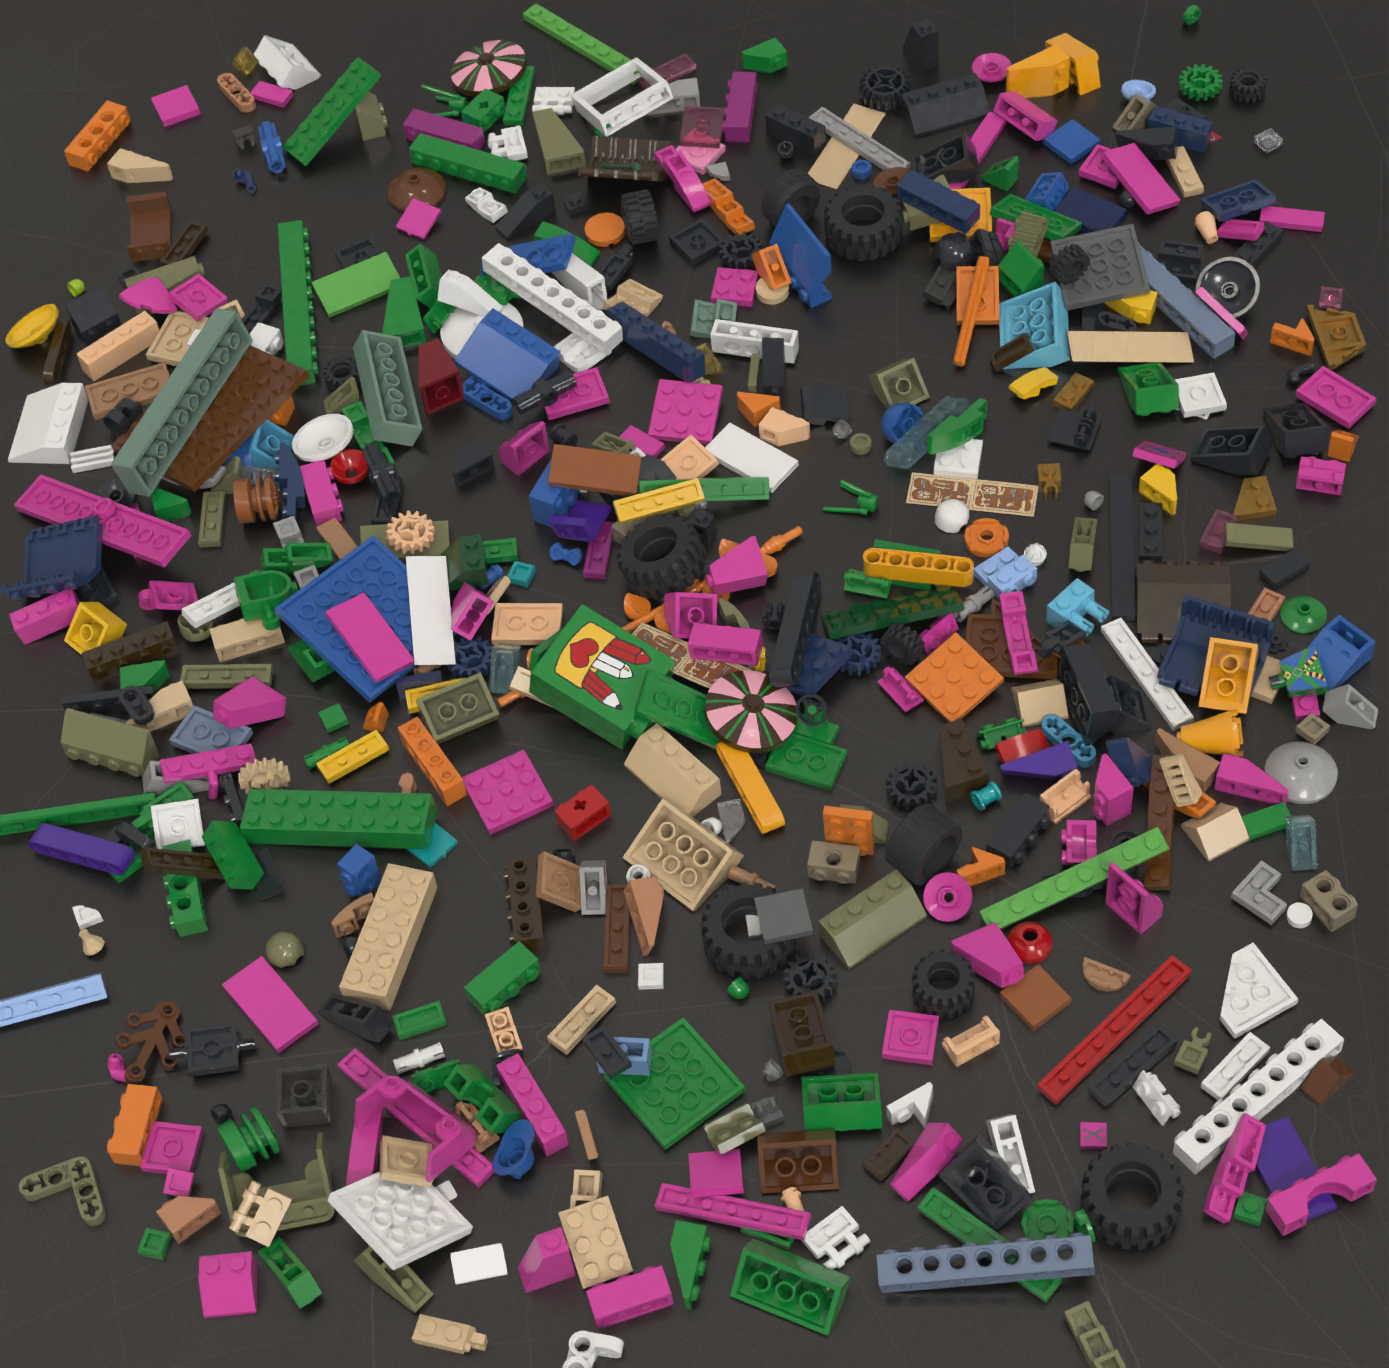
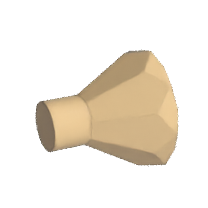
(91, 943)

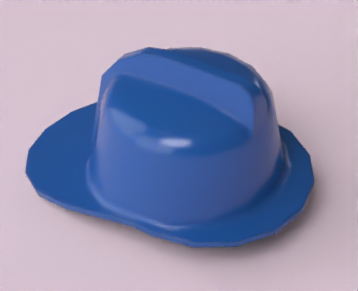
(515, 1150)

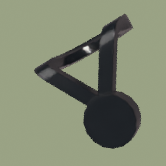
(509, 1053)

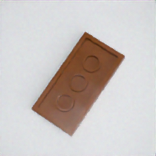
(594, 470)

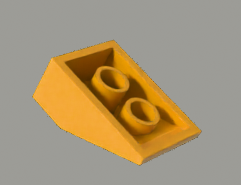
(1040, 74)
(1228, 675)

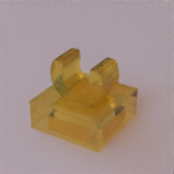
(244, 61)

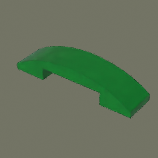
(362, 432)

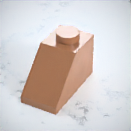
(187, 1215)

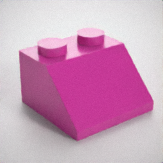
(525, 448)
(685, 609)
(1112, 793)
(228, 1284)

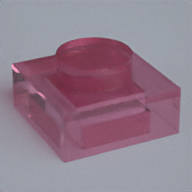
(1330, 298)

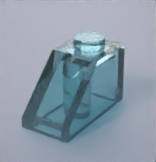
(504, 665)
(1301, 842)

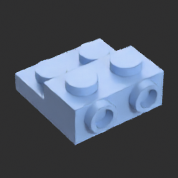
(1006, 572)

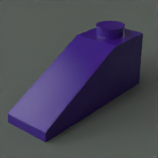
(1047, 764)

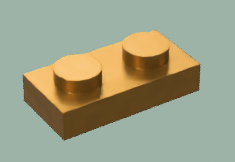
(1073, 392)

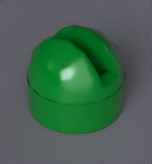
(738, 989)

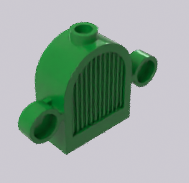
(261, 593)

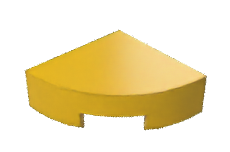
(762, 661)

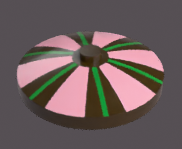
(490, 66)
(750, 712)

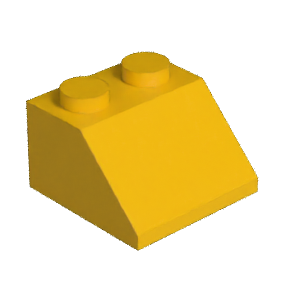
(93, 627)

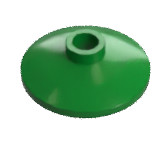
(1303, 621)

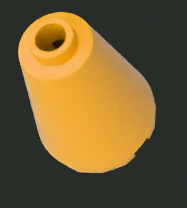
(1215, 734)

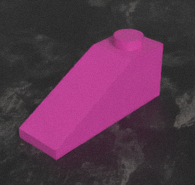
(1247, 780)
(927, 1157)

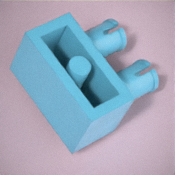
(1073, 605)

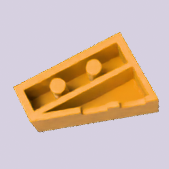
(1083, 62)

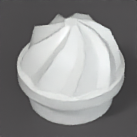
(1035, 554)

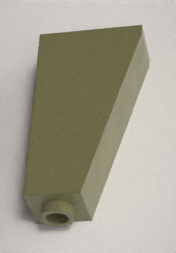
(557, 144)
(170, 275)

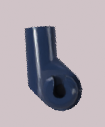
(245, 178)

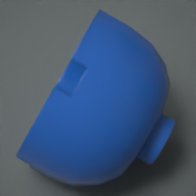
(899, 419)

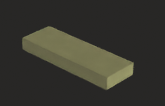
(212, 519)
(1258, 537)

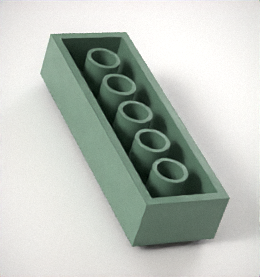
(387, 388)

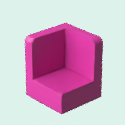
(1004, 230)

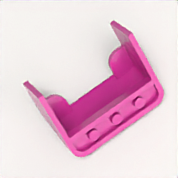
(454, 1131)

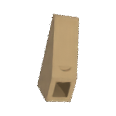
(137, 168)

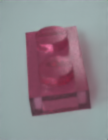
(1213, 537)

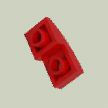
(1021, 746)

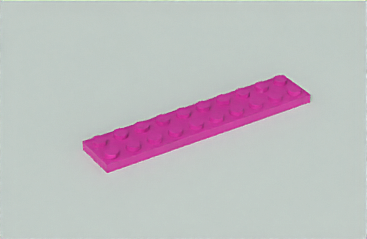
(124, 530)

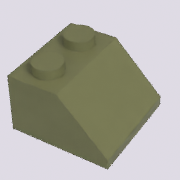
(369, 117)
(899, 383)

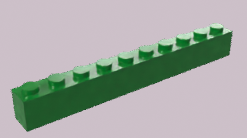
(296, 298)

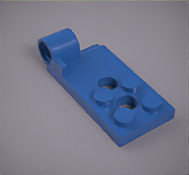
(546, 254)

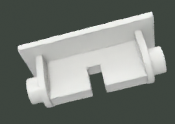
(1151, 1092)

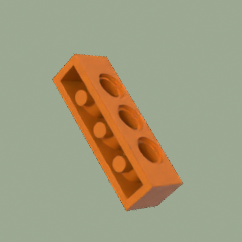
(97, 135)
(432, 761)

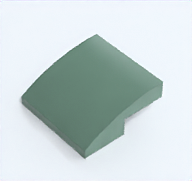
(705, 314)

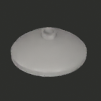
(1305, 782)

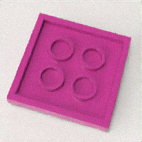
(685, 410)
(507, 792)

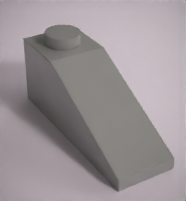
(684, 93)
(154, 782)

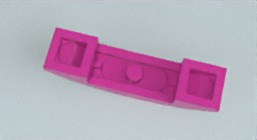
(1017, 633)

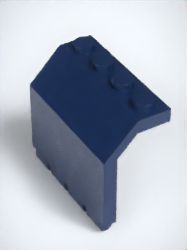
(59, 558)
(1198, 622)

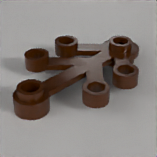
(152, 1037)

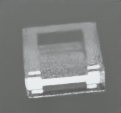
(1268, 140)

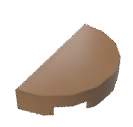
(1103, 976)
(586, 1135)

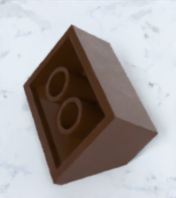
(798, 1160)

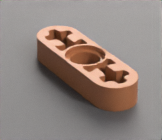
(228, 78)

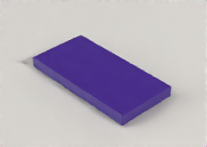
(1285, 1160)

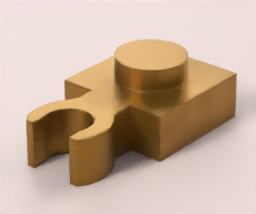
(1049, 477)

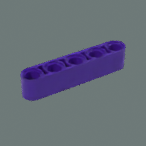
(82, 849)

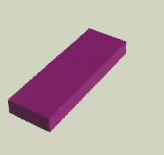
(599, 553)

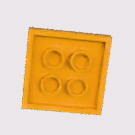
(981, 196)

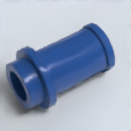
(494, 573)

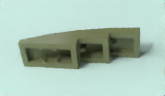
(1092, 1337)

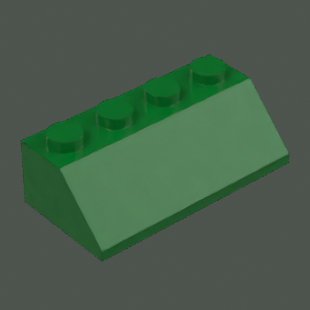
(789, 1286)

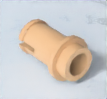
(791, 1198)

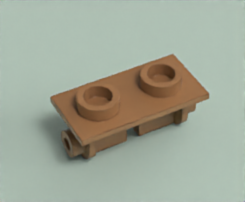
(483, 1138)

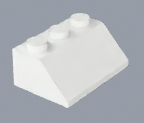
(285, 63)

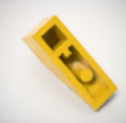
(1137, 308)

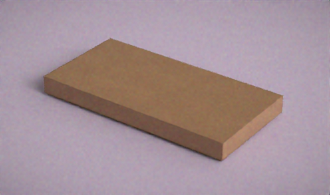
(140, 386)

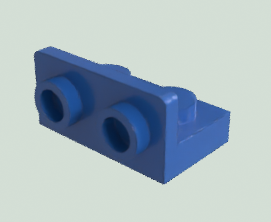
(1048, 190)

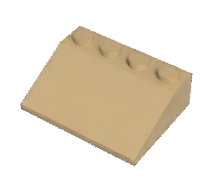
(682, 854)

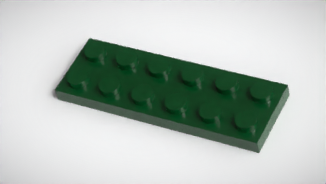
(897, 610)

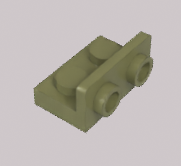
(733, 1128)

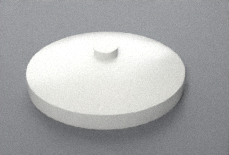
(462, 323)

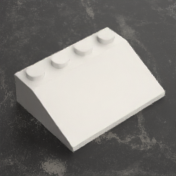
(50, 425)

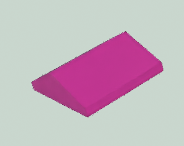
(171, 594)

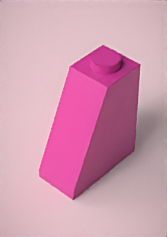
(738, 569)
(469, 610)
(248, 704)
(990, 955)
(546, 1261)

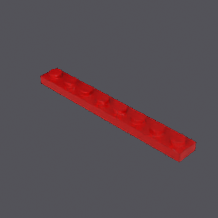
(1113, 1030)

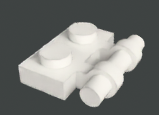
(554, 97)
(513, 142)
(830, 1233)

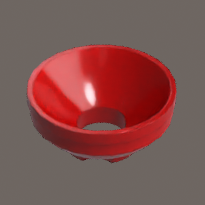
(348, 461)
(1031, 951)

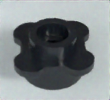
(565, 854)

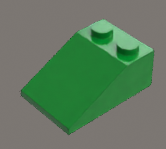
(1149, 388)

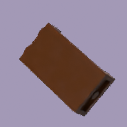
(149, 226)

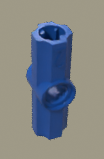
(272, 147)

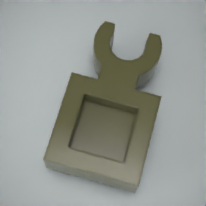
(1193, 1054)

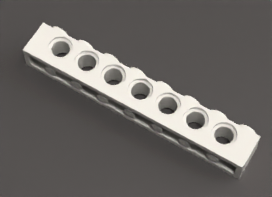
(552, 298)
(1198, 1155)

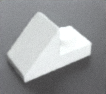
(916, 1102)

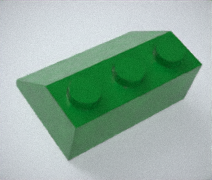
(842, 1102)

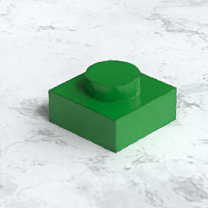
(1250, 1208)

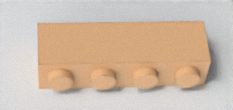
(118, 346)

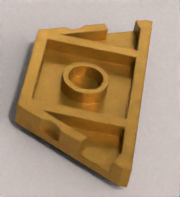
(1336, 335)

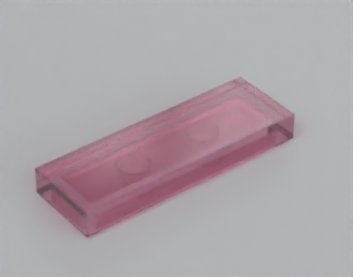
(671, 70)

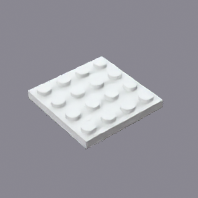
(399, 1218)

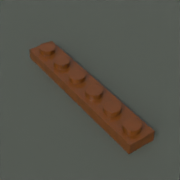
(1160, 815)

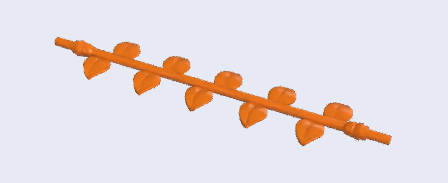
(640, 610)

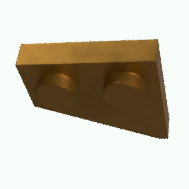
(1255, 499)

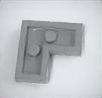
(1255, 895)

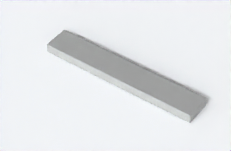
(858, 141)

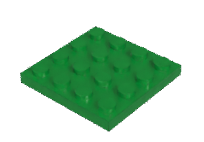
(683, 1085)

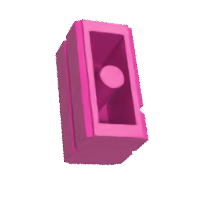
(1320, 475)

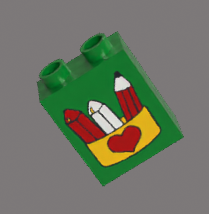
(597, 676)

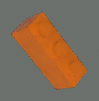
(133, 1124)

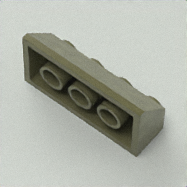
(107, 742)
(872, 919)

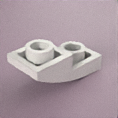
(485, 205)

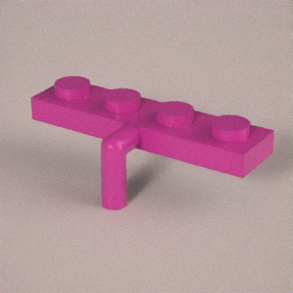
(207, 764)

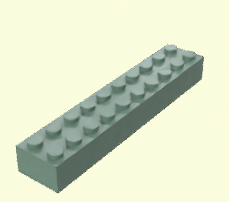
(182, 402)

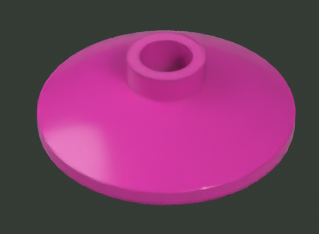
(991, 67)
(935, 895)

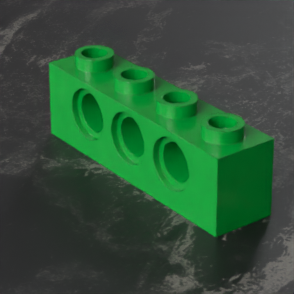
(193, 918)

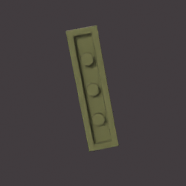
(224, 675)

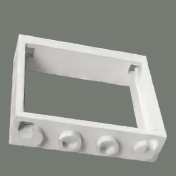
(628, 110)

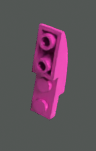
(684, 177)

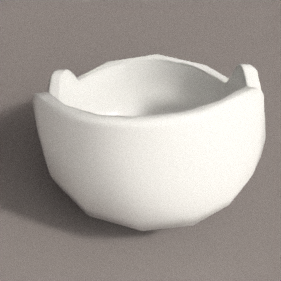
(951, 515)

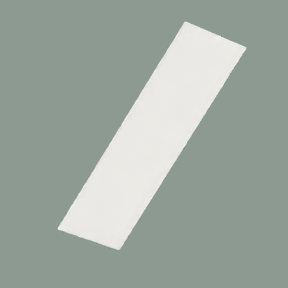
(430, 610)

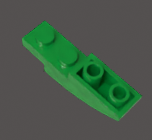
(958, 430)

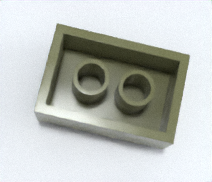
(457, 708)

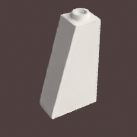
(583, 282)

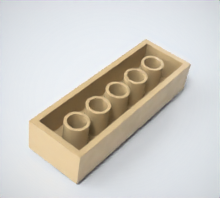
(389, 936)

